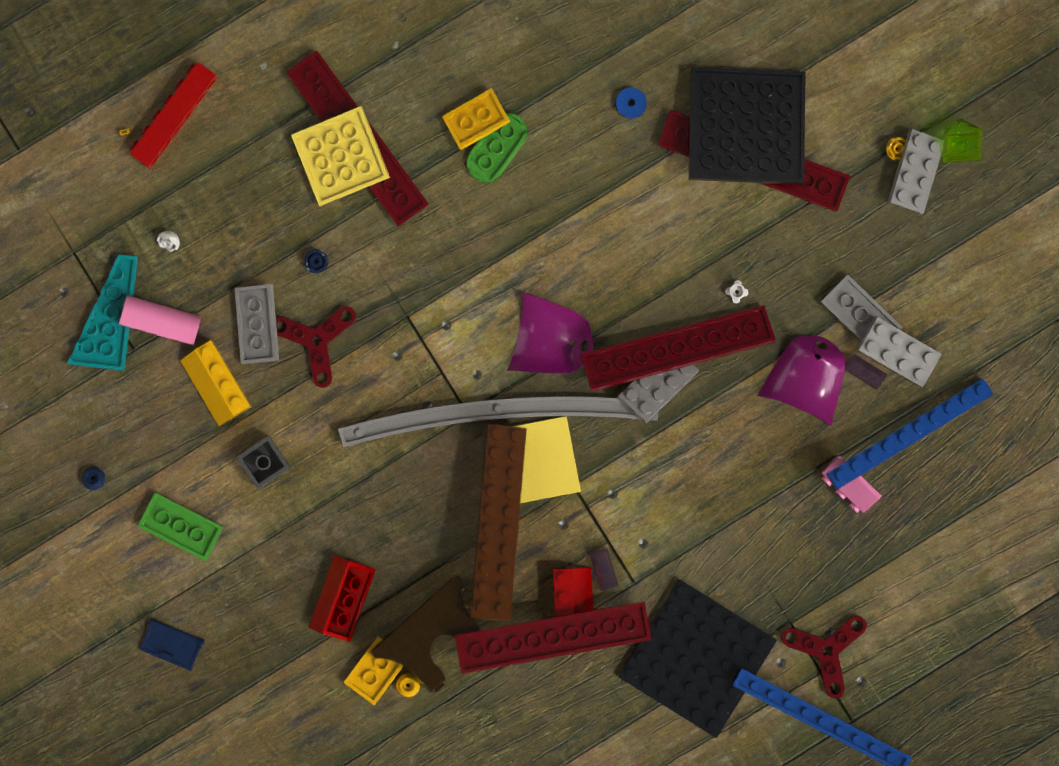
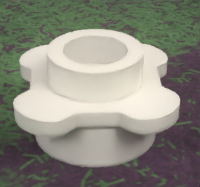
(731, 291)

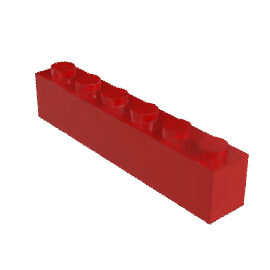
(173, 115)

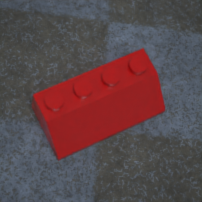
(572, 590)
(342, 598)

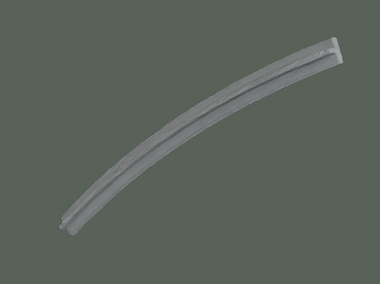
(482, 411)

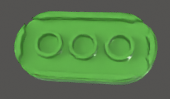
(496, 150)

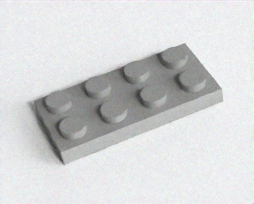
(916, 171)
(855, 307)
(256, 324)
(899, 351)
(650, 394)

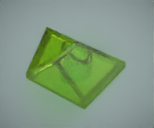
(962, 143)

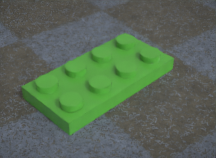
(180, 526)

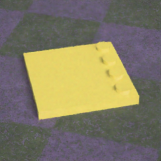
(340, 156)
(548, 461)

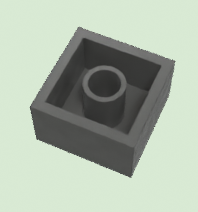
(263, 462)

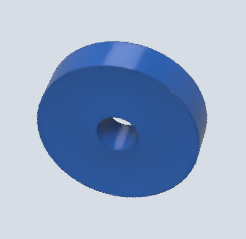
(626, 110)

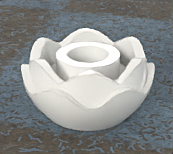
(168, 240)

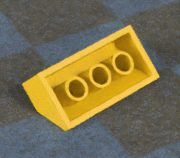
(215, 383)

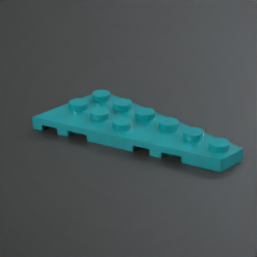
(103, 339)

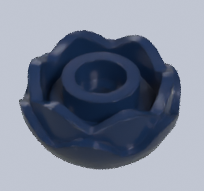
(310, 258)
(99, 479)

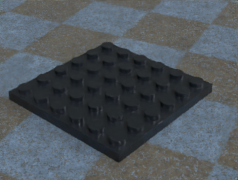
(747, 125)
(696, 658)

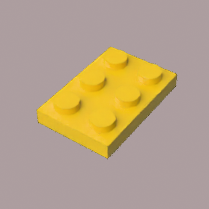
(476, 119)
(372, 676)

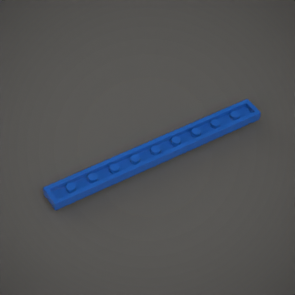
(909, 434)
(820, 719)

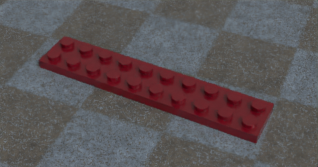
(331, 99)
(821, 184)
(677, 348)
(552, 637)

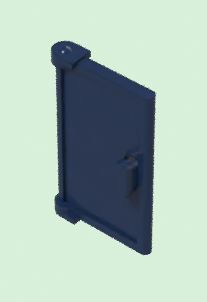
(166, 641)

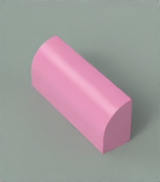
(160, 320)

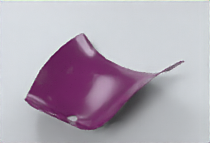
(546, 338)
(807, 381)

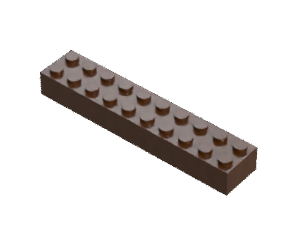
(498, 523)

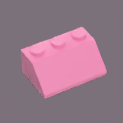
(858, 491)

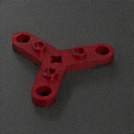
(327, 331)
(830, 664)

